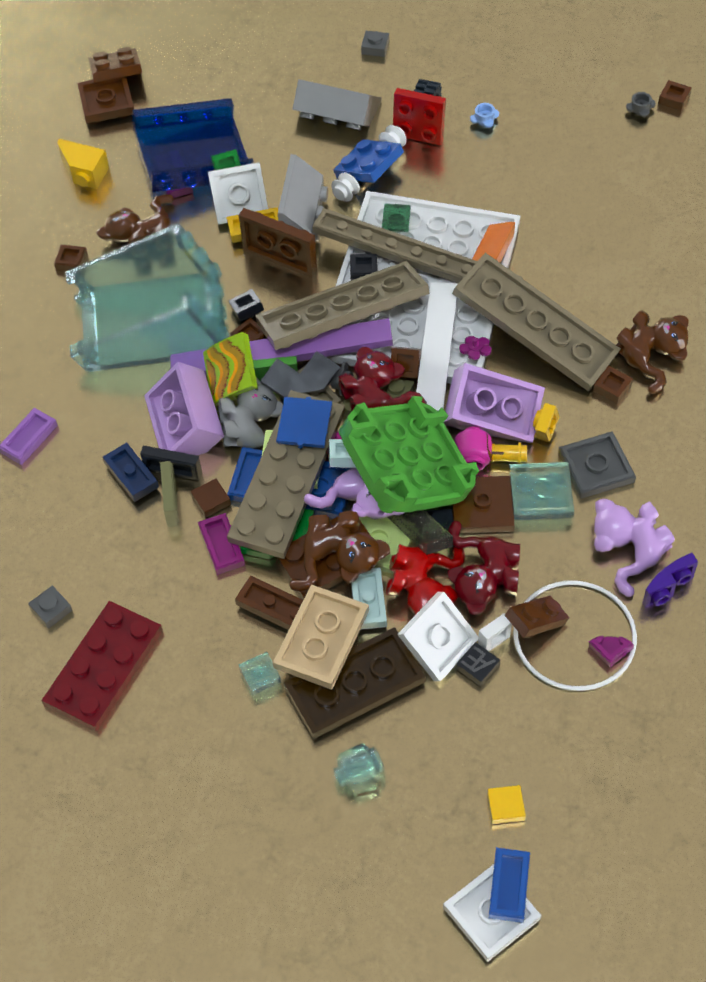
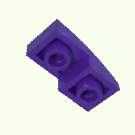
(663, 584)

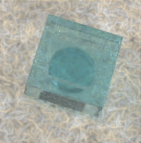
(259, 673)

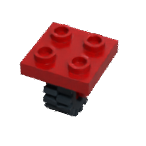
(421, 112)

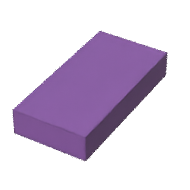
(28, 436)

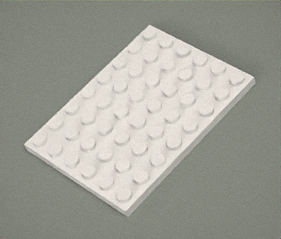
(445, 227)

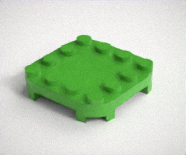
(407, 456)

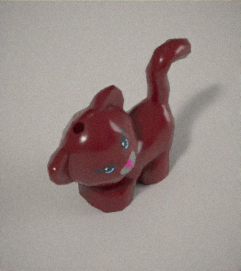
(373, 372)
(478, 583)

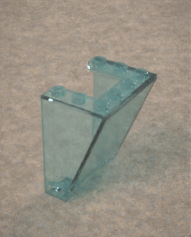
(148, 302)

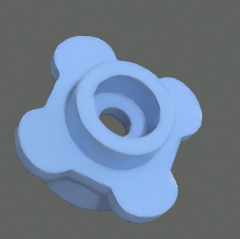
(484, 115)

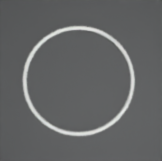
(587, 687)

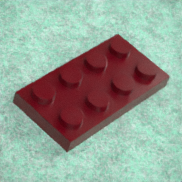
(102, 666)

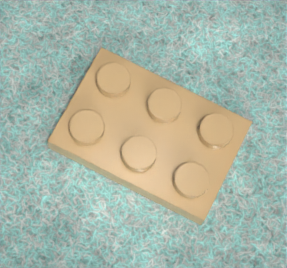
(321, 636)

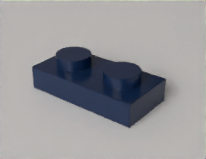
(130, 472)

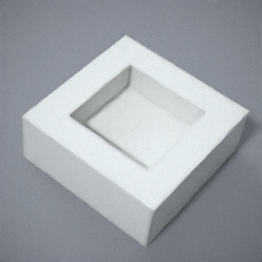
(495, 633)

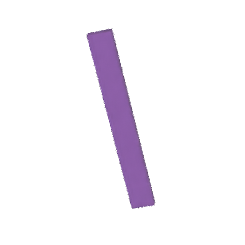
(330, 343)

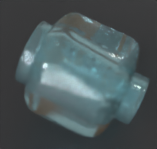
(359, 767)

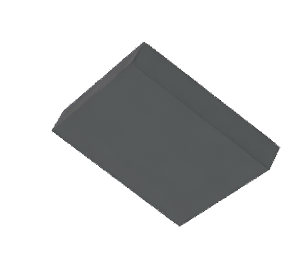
(597, 464)

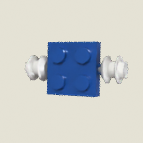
(367, 162)

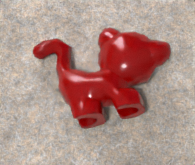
(410, 573)

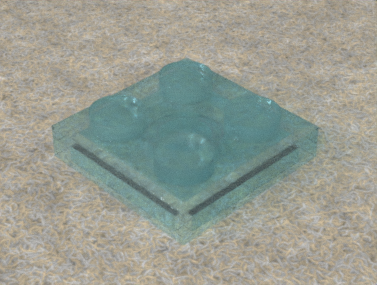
(541, 491)

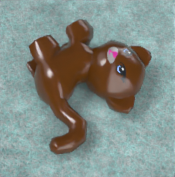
(128, 227)
(667, 337)
(354, 551)

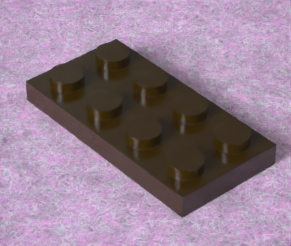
(369, 678)

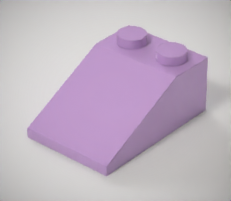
(493, 403)

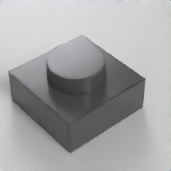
(375, 43)
(50, 606)

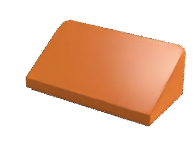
(496, 241)

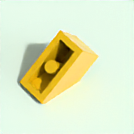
(84, 163)

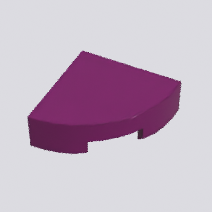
(611, 648)

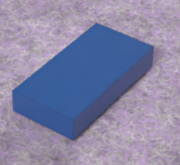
(509, 885)

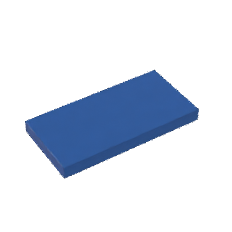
(247, 465)

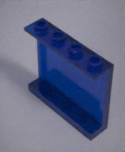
(180, 140)

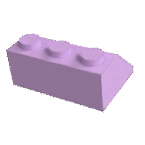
(184, 411)

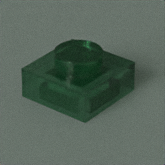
(396, 217)

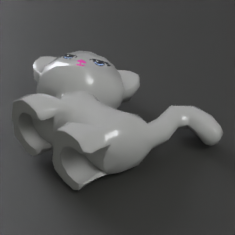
(240, 420)

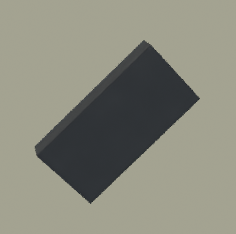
(184, 464)

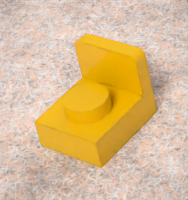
(545, 422)

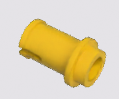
(512, 453)

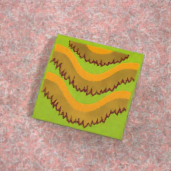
(230, 367)

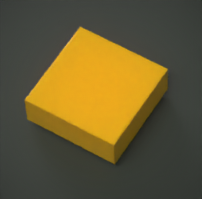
(506, 804)

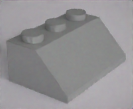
(335, 104)
(302, 195)

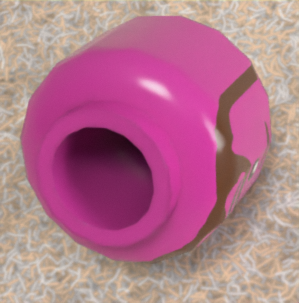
(475, 446)

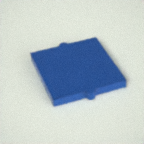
(304, 422)

